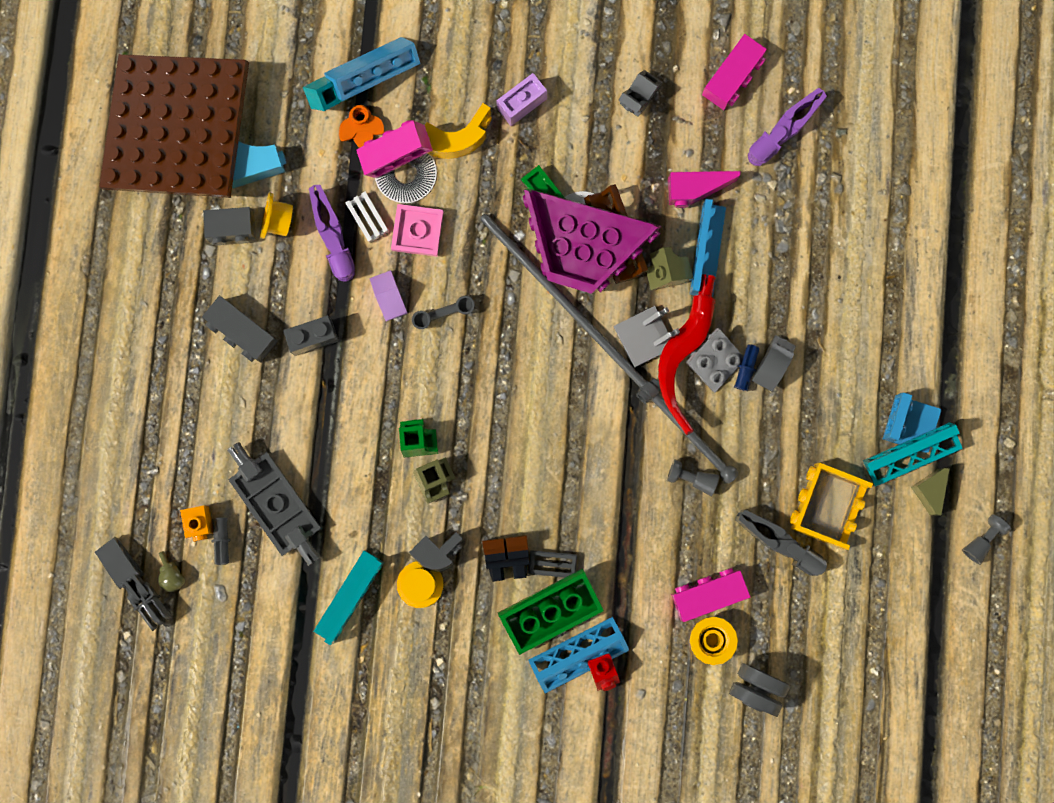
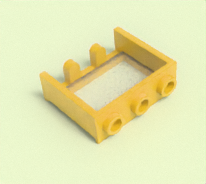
(829, 505)

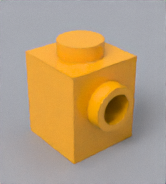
(197, 522)

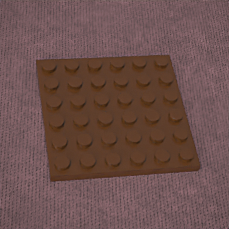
(174, 125)

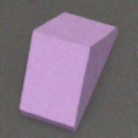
(388, 295)

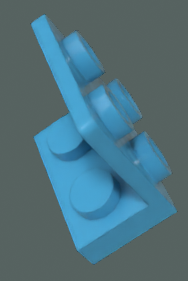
(910, 419)

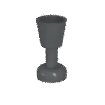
(701, 480)
(980, 546)

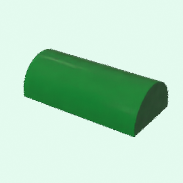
(550, 611)

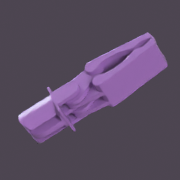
(769, 145)
(340, 258)

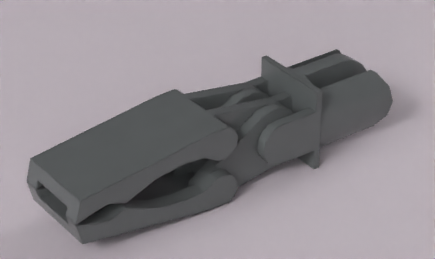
(804, 558)
(124, 573)

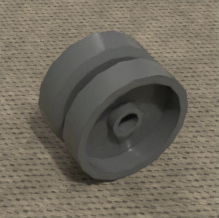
(759, 690)

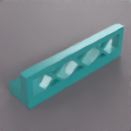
(910, 449)
(348, 597)

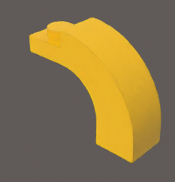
(462, 142)

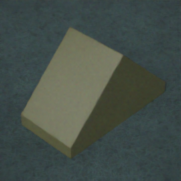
(932, 491)

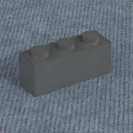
(239, 330)

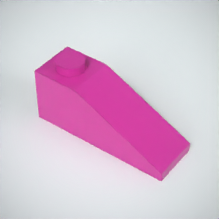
(691, 187)

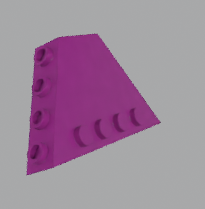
(582, 242)

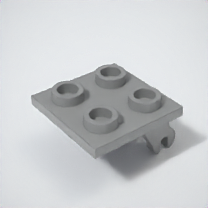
(644, 335)
(715, 360)

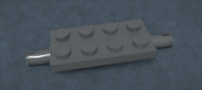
(274, 503)

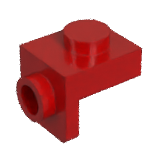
(603, 672)

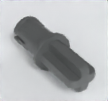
(220, 541)

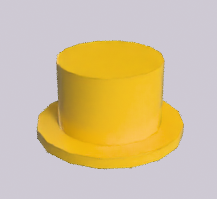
(276, 217)
(419, 586)
(713, 640)

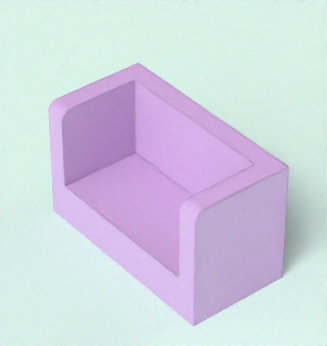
(521, 99)

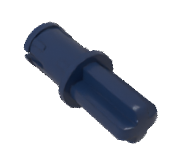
(747, 368)

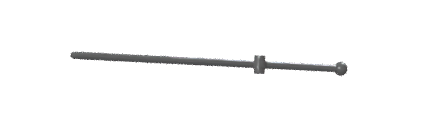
(648, 390)

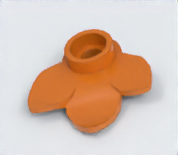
(361, 130)

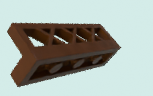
(602, 201)

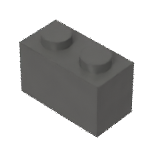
(229, 225)
(311, 335)

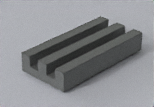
(532, 562)

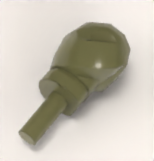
(169, 576)

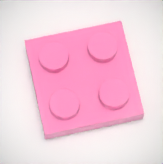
(417, 230)

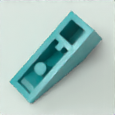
(321, 94)

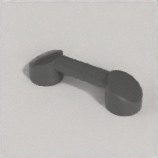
(464, 305)

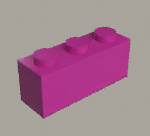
(735, 72)
(394, 149)
(710, 594)

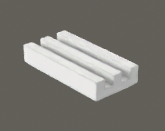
(357, 200)

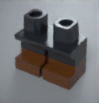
(496, 558)

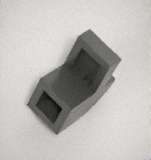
(640, 93)
(774, 363)
(436, 558)

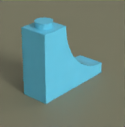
(257, 163)

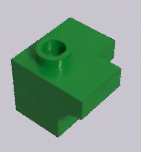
(416, 439)

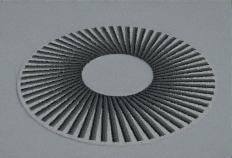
(414, 190)

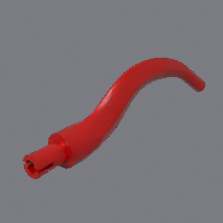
(681, 345)

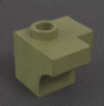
(668, 269)
(433, 479)

